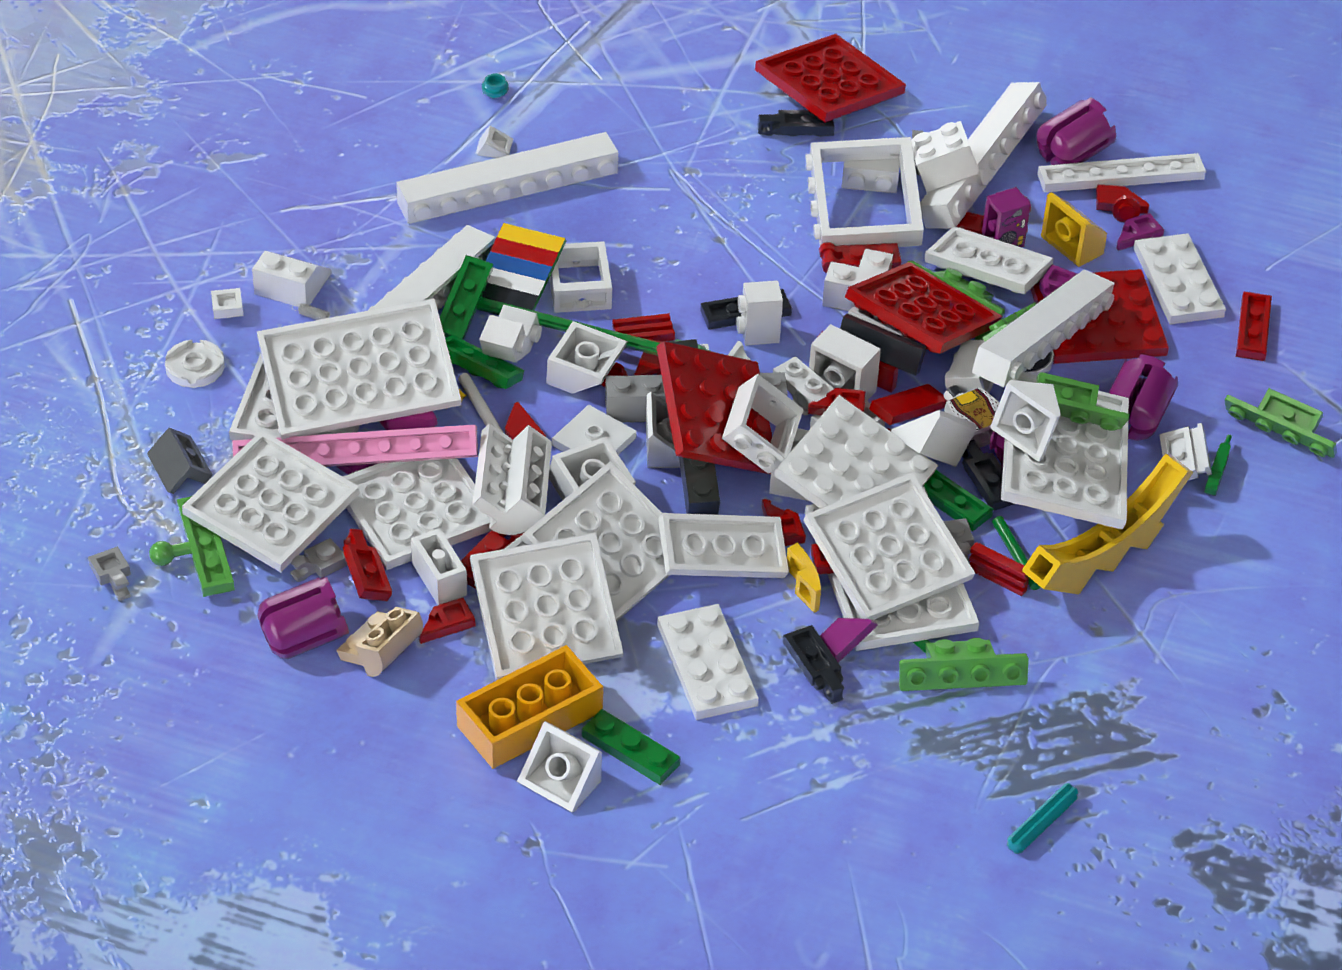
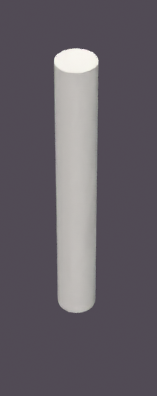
(478, 401)

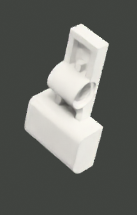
(809, 387)

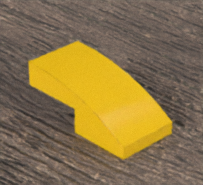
(807, 579)

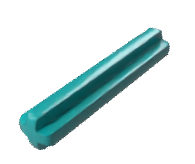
(1042, 818)

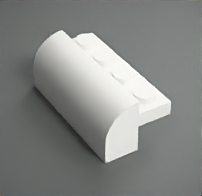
(512, 479)

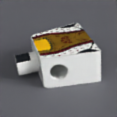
(975, 407)

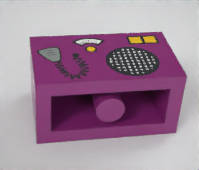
(1007, 217)

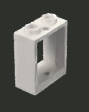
(596, 294)
(784, 414)

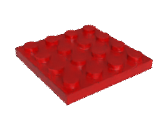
(830, 77)
(923, 307)
(1120, 332)
(699, 400)

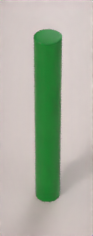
(1012, 545)

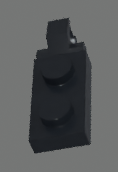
(794, 123)
(985, 474)
(816, 661)

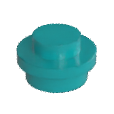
(495, 85)

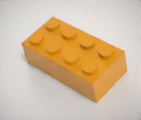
(509, 712)

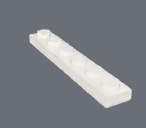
(1121, 172)

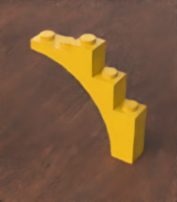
(1072, 563)

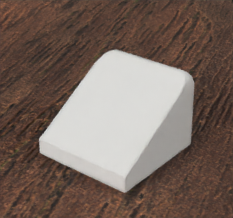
(494, 143)

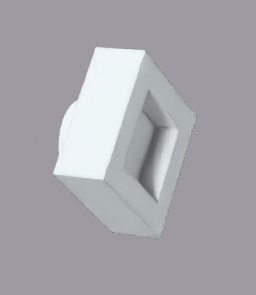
(227, 303)

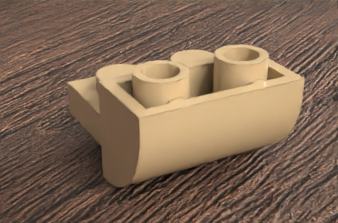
(381, 639)

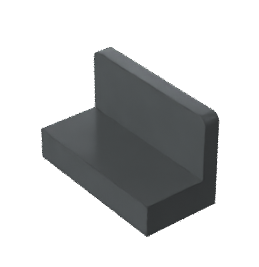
(177, 459)

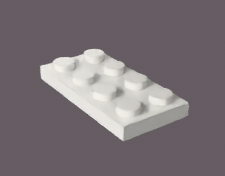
(988, 260)
(1179, 279)
(723, 545)
(707, 661)

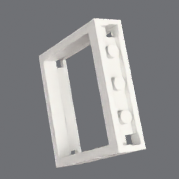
(868, 149)

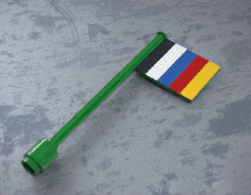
(520, 273)

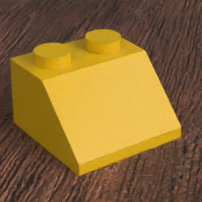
(1072, 231)

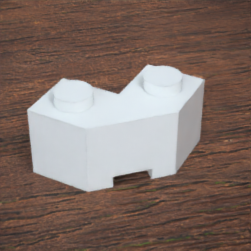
(842, 276)
(510, 334)

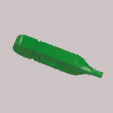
(1218, 467)

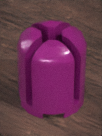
(1075, 133)
(1146, 396)
(301, 618)

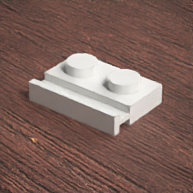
(1189, 448)

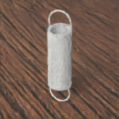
(312, 312)

